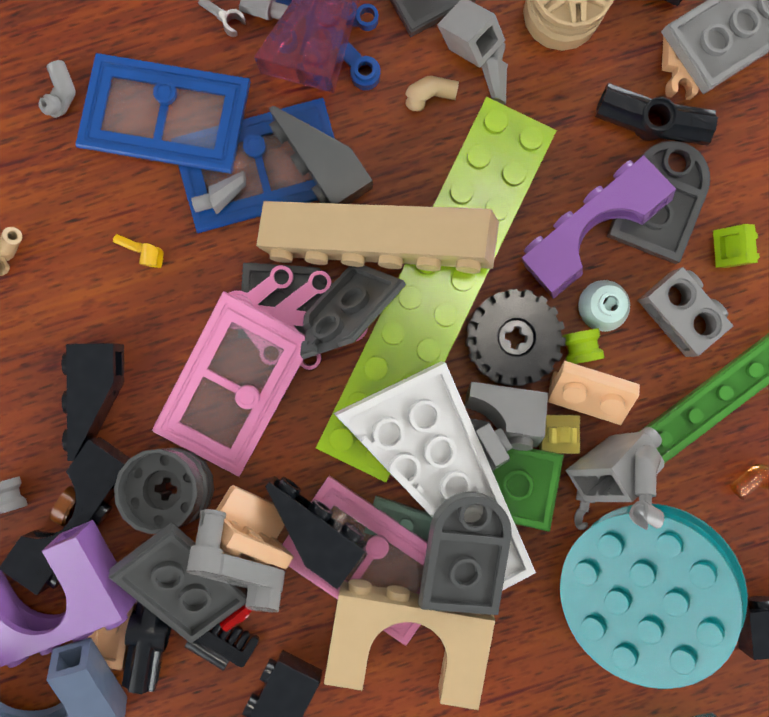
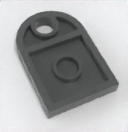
(670, 228)
(466, 559)

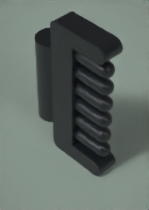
(220, 651)

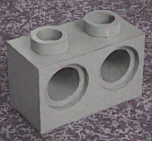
(679, 320)

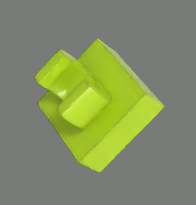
(735, 246)

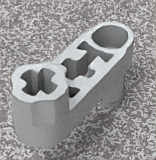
(209, 562)

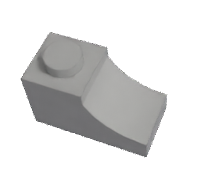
(514, 410)

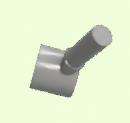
(224, 16)

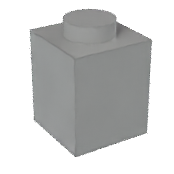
(471, 32)

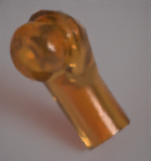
(753, 478)

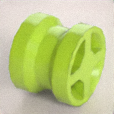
(583, 346)

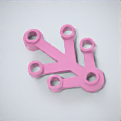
(287, 309)

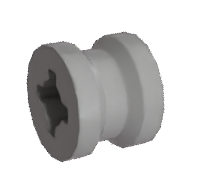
(10, 495)

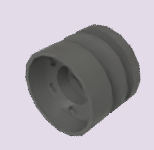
(143, 493)

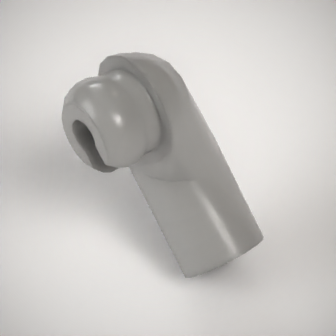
(63, 92)

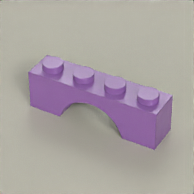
(633, 195)

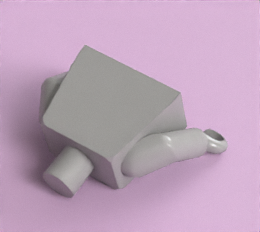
(620, 472)

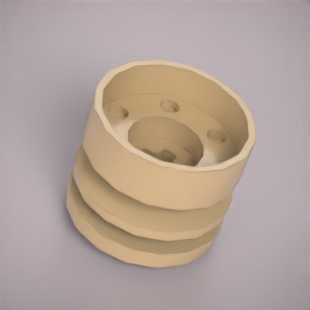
(564, 22)

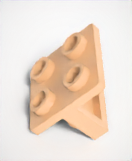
(252, 529)

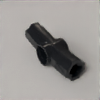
(678, 121)
(146, 642)

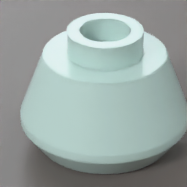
(597, 312)

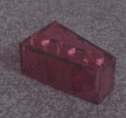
(309, 42)

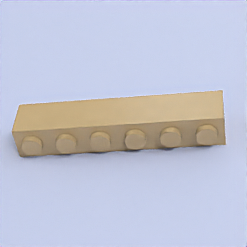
(379, 234)

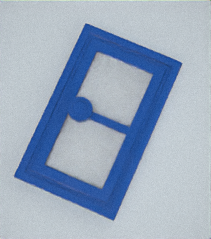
(163, 113)
(266, 166)

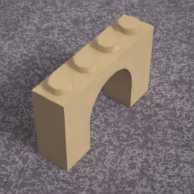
(368, 610)

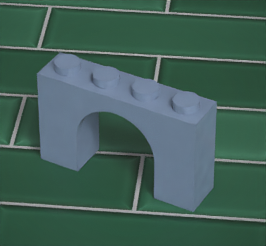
(81, 683)

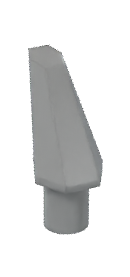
(263, 8)
(496, 75)
(220, 193)

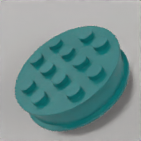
(654, 600)

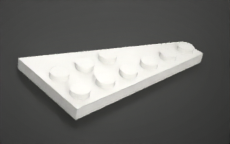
(432, 449)

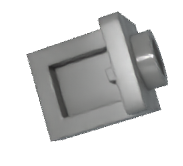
(494, 445)

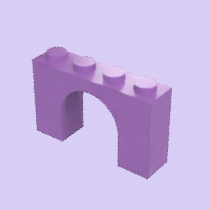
(92, 599)

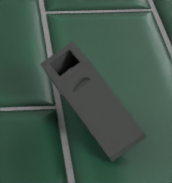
(330, 163)

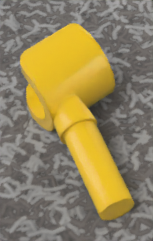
(150, 255)

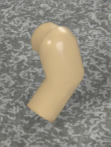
(428, 87)
(9, 243)

